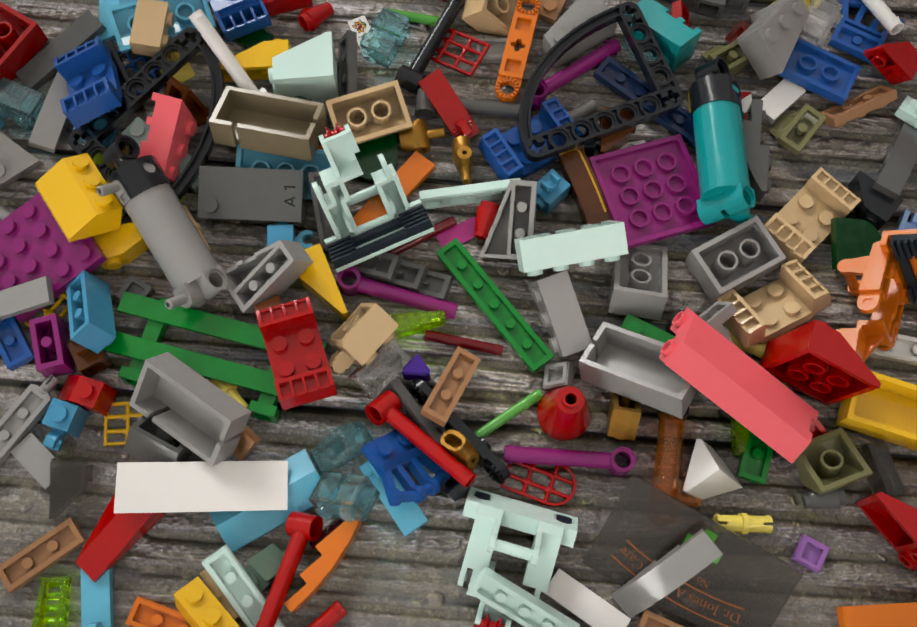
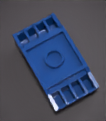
(240, 17)
(90, 82)
(504, 149)

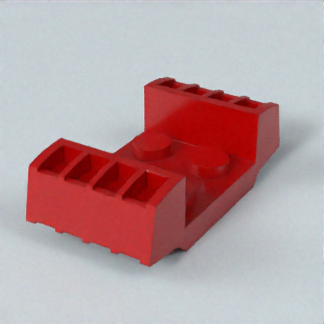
(296, 353)

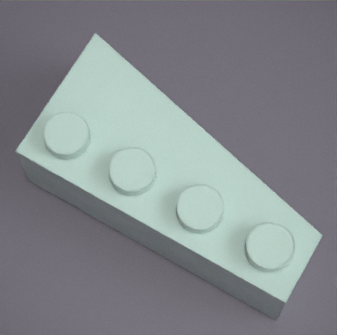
(571, 247)

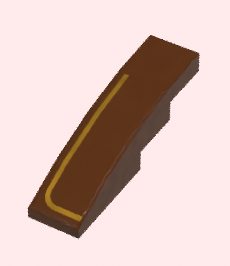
(584, 186)

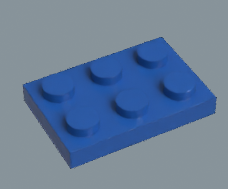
(820, 71)

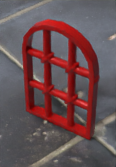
(450, 40)
(528, 481)

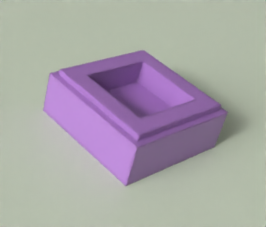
(810, 553)

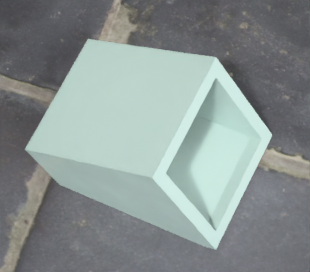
(307, 70)

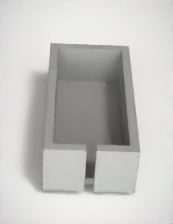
(632, 368)
(199, 411)

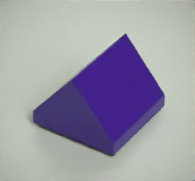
(416, 369)

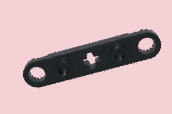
(487, 458)

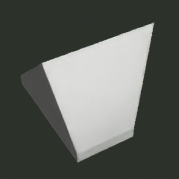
(708, 473)

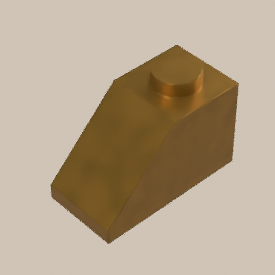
(623, 417)

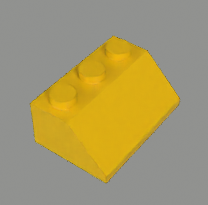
(73, 198)

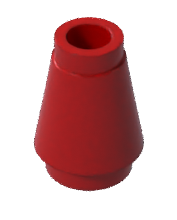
(315, 16)
(484, 219)

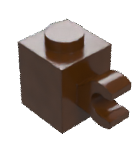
(87, 360)

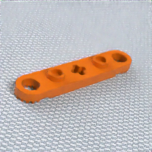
(515, 62)

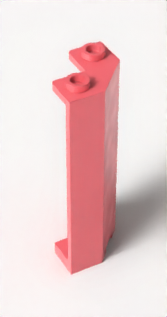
(738, 385)

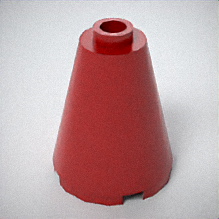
(564, 413)

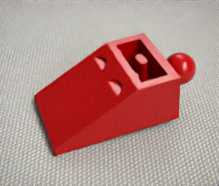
(895, 522)

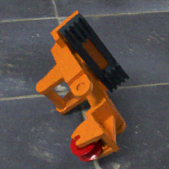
(884, 290)

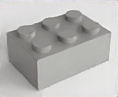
(735, 259)

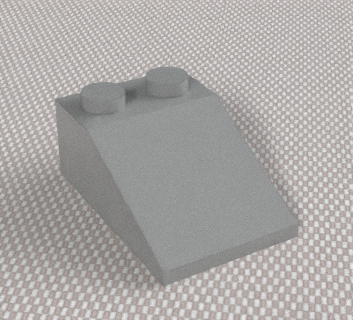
(640, 282)

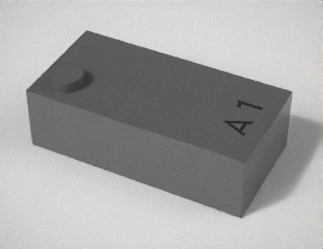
(252, 195)

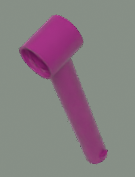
(574, 70)
(393, 293)
(571, 458)

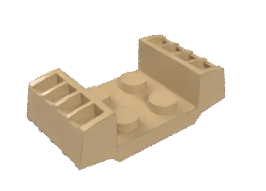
(808, 215)
(776, 306)

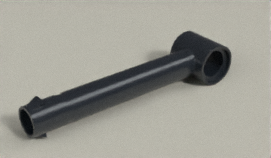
(410, 76)

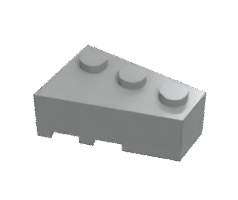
(575, 15)
(773, 37)
(14, 161)
(513, 220)
(266, 273)
(560, 313)

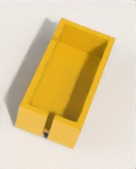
(884, 412)

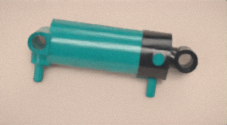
(720, 145)

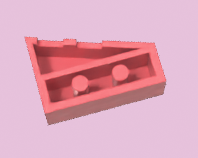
(168, 134)

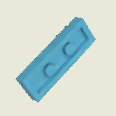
(406, 515)
(97, 600)

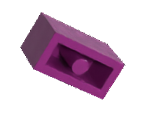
(49, 345)

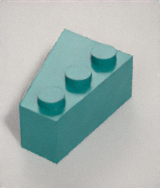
(672, 35)

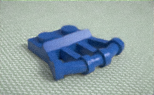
(855, 37)
(393, 453)

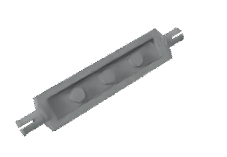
(24, 415)

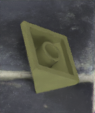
(831, 463)

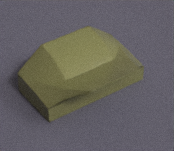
(731, 54)
(797, 128)

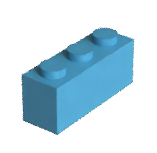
(90, 312)

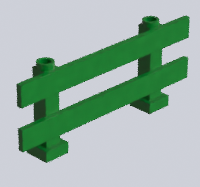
(207, 366)

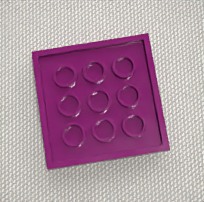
(650, 189)
(37, 247)

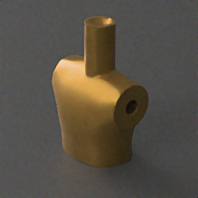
(419, 137)
(463, 158)
(460, 448)

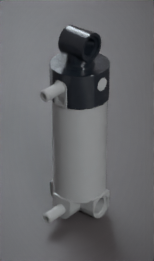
(163, 224)

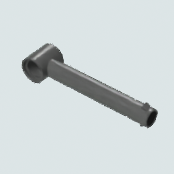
(426, 111)

